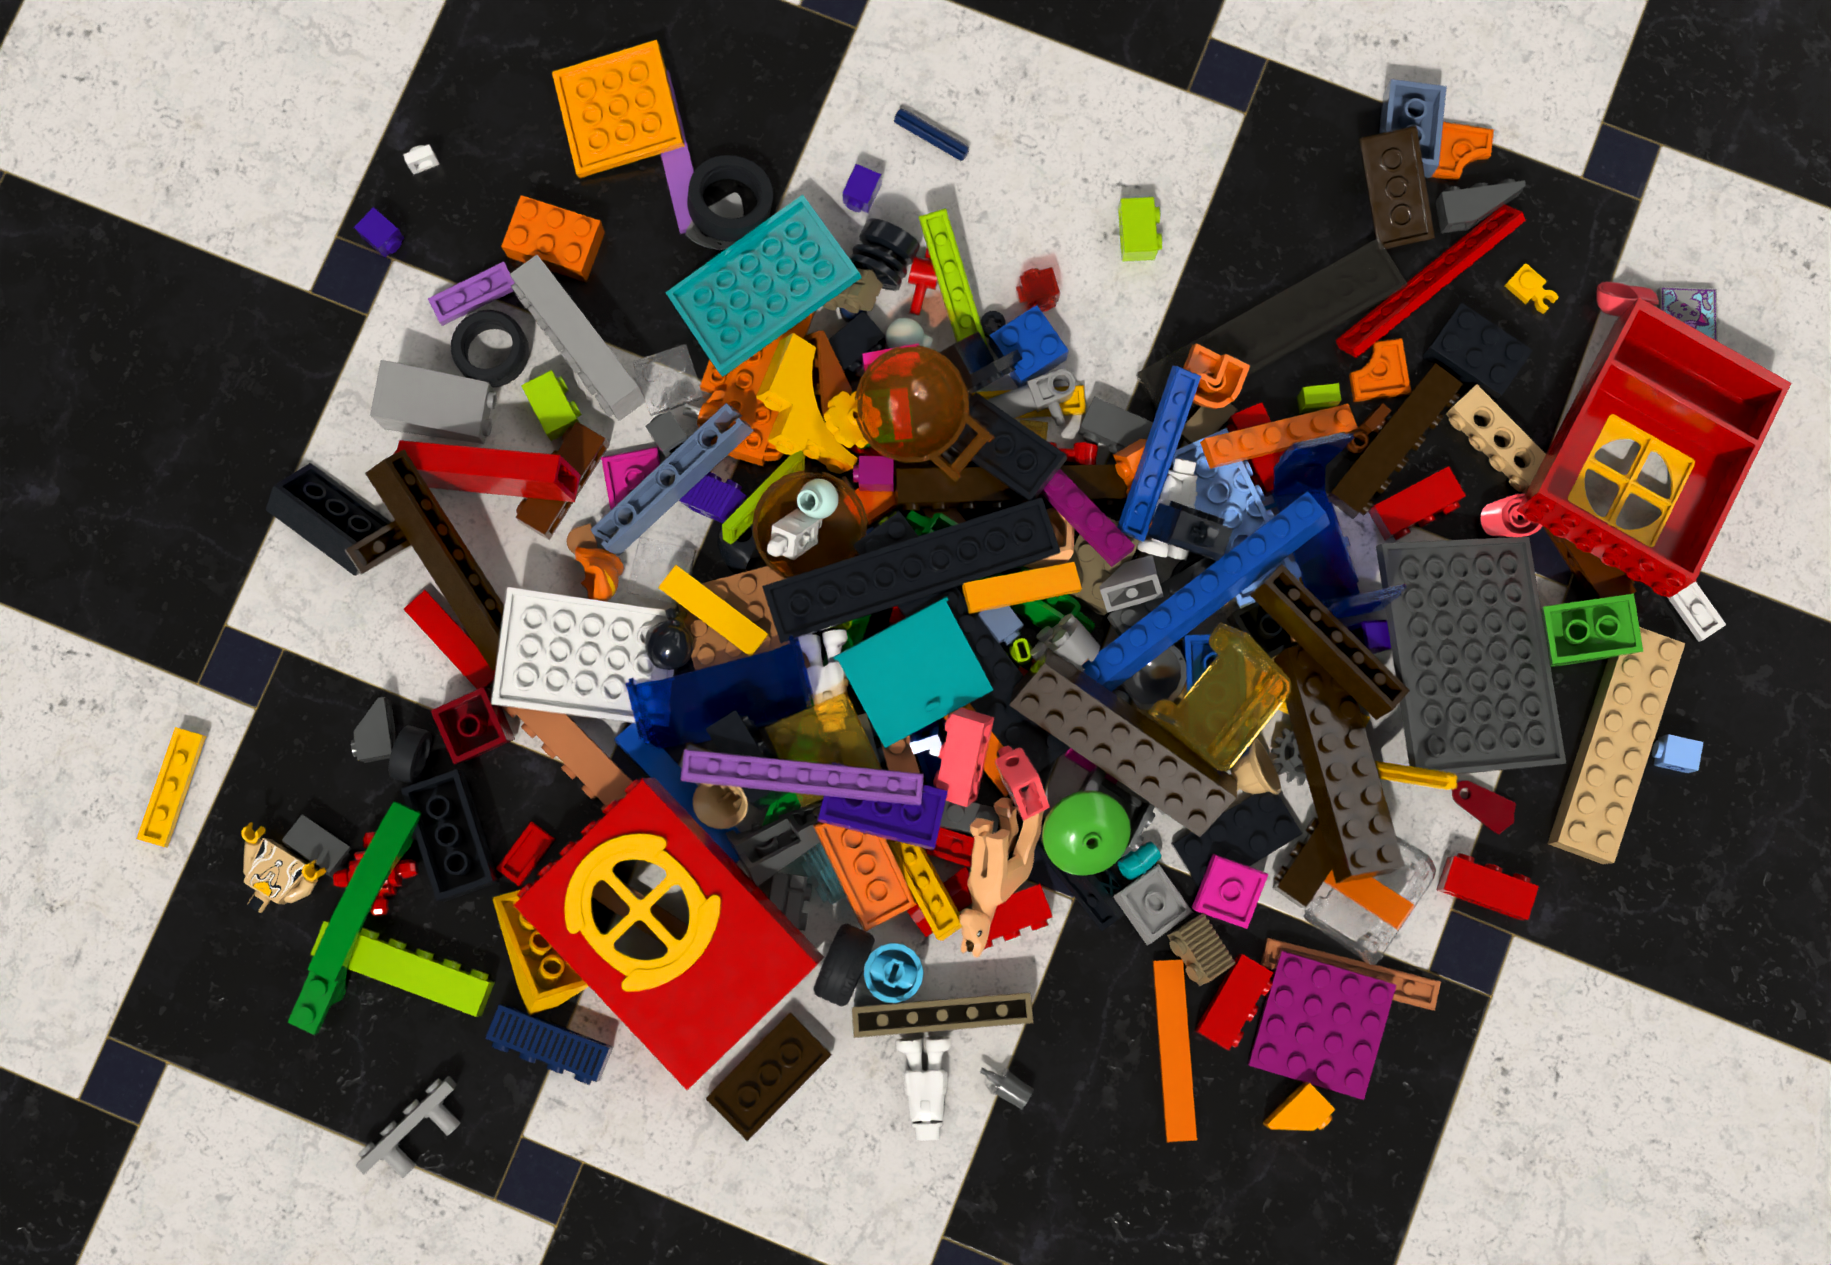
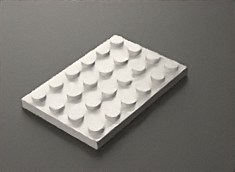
(572, 654)

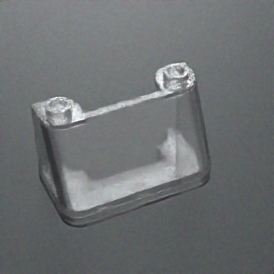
(1361, 930)

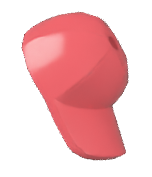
(1616, 297)
(1502, 520)

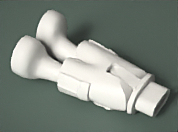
(1179, 488)
(826, 680)
(925, 1088)

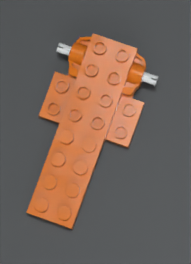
(740, 391)

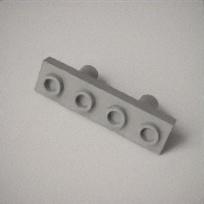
(387, 1147)

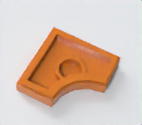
(1460, 147)
(1383, 375)

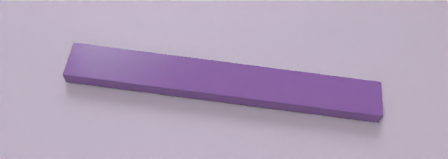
(802, 777)

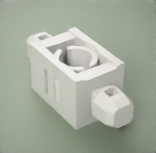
(793, 535)

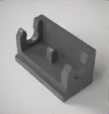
(315, 843)

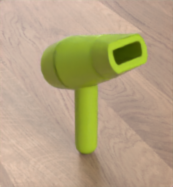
(1020, 651)

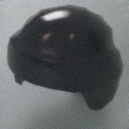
(669, 642)

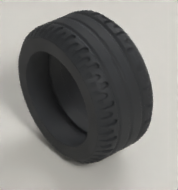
(480, 322)
(843, 964)

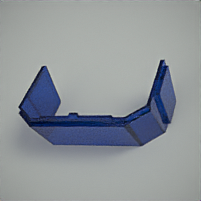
(1325, 557)
(684, 705)

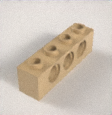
(1498, 424)

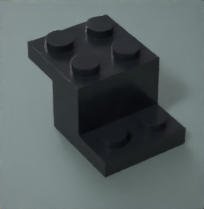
(977, 364)

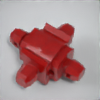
(403, 869)

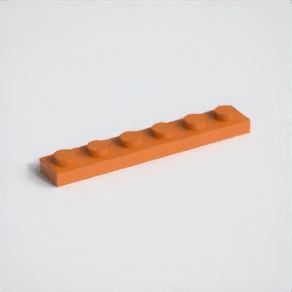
(1276, 435)

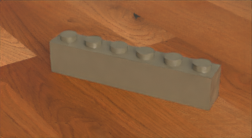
(942, 1014)

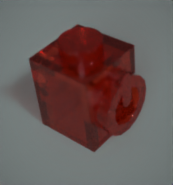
(1038, 288)

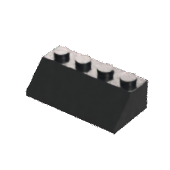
(324, 513)

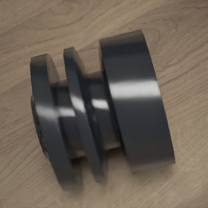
(885, 252)

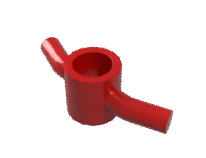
(924, 277)

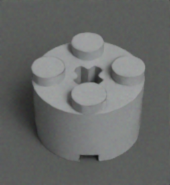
(1068, 640)

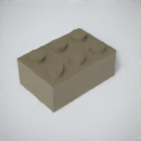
(1093, 572)

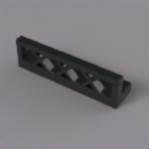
(1090, 892)

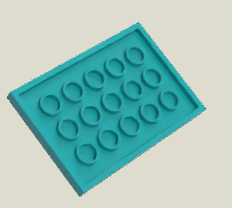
(763, 285)

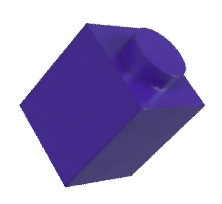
(861, 189)
(379, 233)

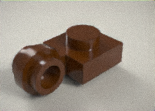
(1373, 422)

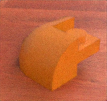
(1220, 376)

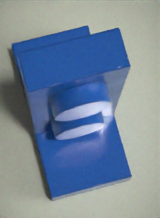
(927, 747)

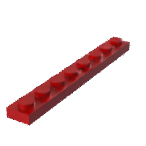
(1430, 280)

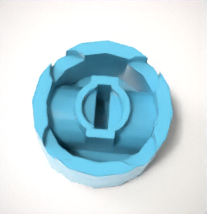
(893, 973)

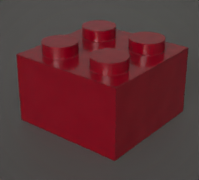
(472, 725)

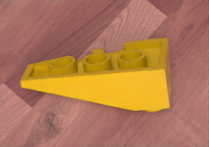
(539, 970)

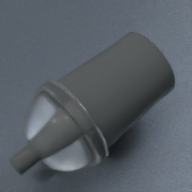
(1007, 1086)

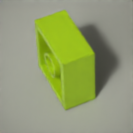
(1318, 397)

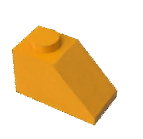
(1301, 1111)

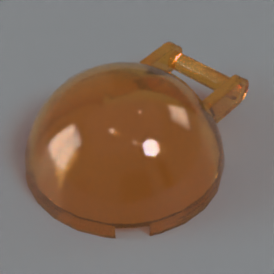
(916, 408)
(834, 537)

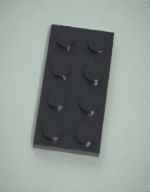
(1015, 454)
(1240, 834)

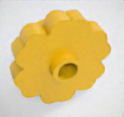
(842, 420)

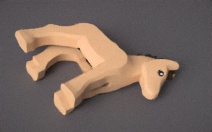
(998, 868)

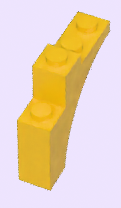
(799, 422)

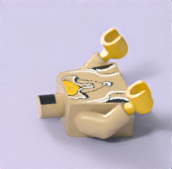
(275, 871)

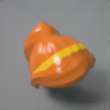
(601, 572)

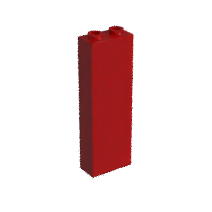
(493, 471)

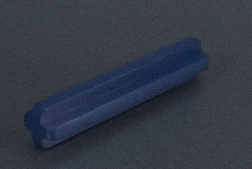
(931, 134)

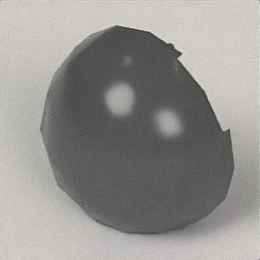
(1158, 679)

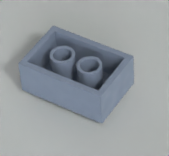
(1419, 105)

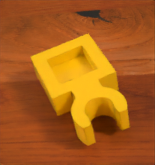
(1528, 285)

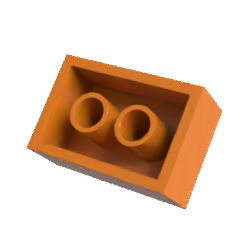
(558, 236)

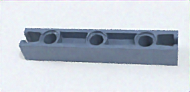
(688, 464)

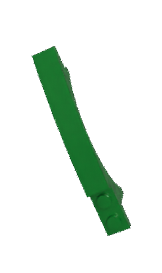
(331, 960)

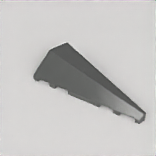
(775, 845)

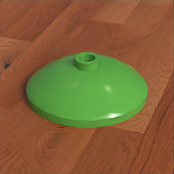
(1075, 822)

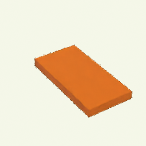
(866, 874)

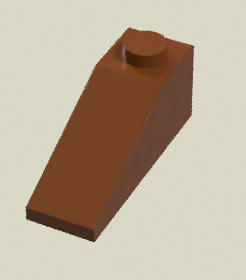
(826, 371)

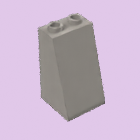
(432, 403)

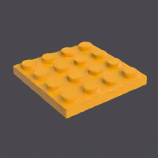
(618, 109)

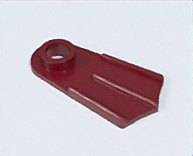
(1485, 806)

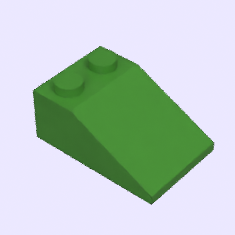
(1591, 630)

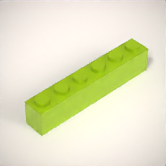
(418, 972)

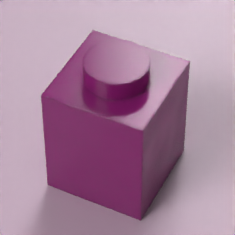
(874, 473)

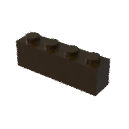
(1306, 869)

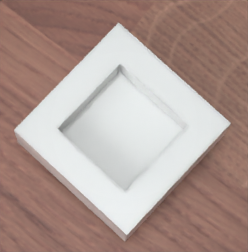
(421, 158)

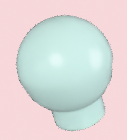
(906, 332)
(818, 498)

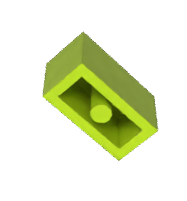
(1138, 229)
(551, 405)

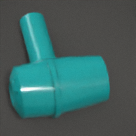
(1140, 861)

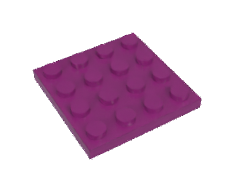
(1322, 1024)

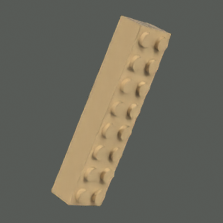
(1615, 749)

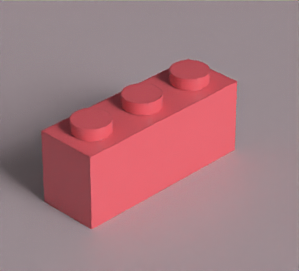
(963, 755)

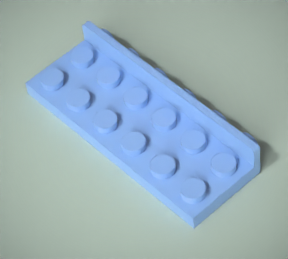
(1233, 497)

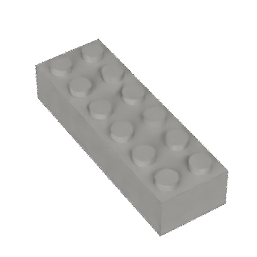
(581, 343)

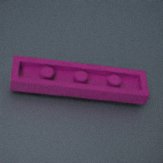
(1087, 518)

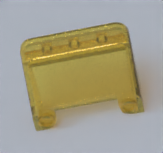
(1227, 701)

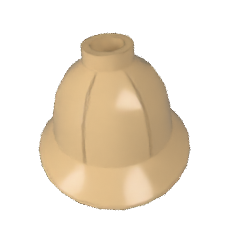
(1255, 771)
(719, 805)

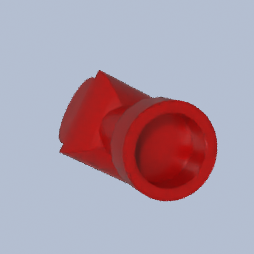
(1081, 453)

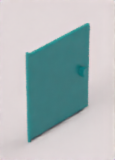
(914, 672)

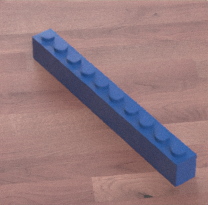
(1207, 592)

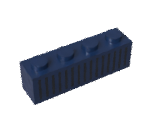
(549, 1043)

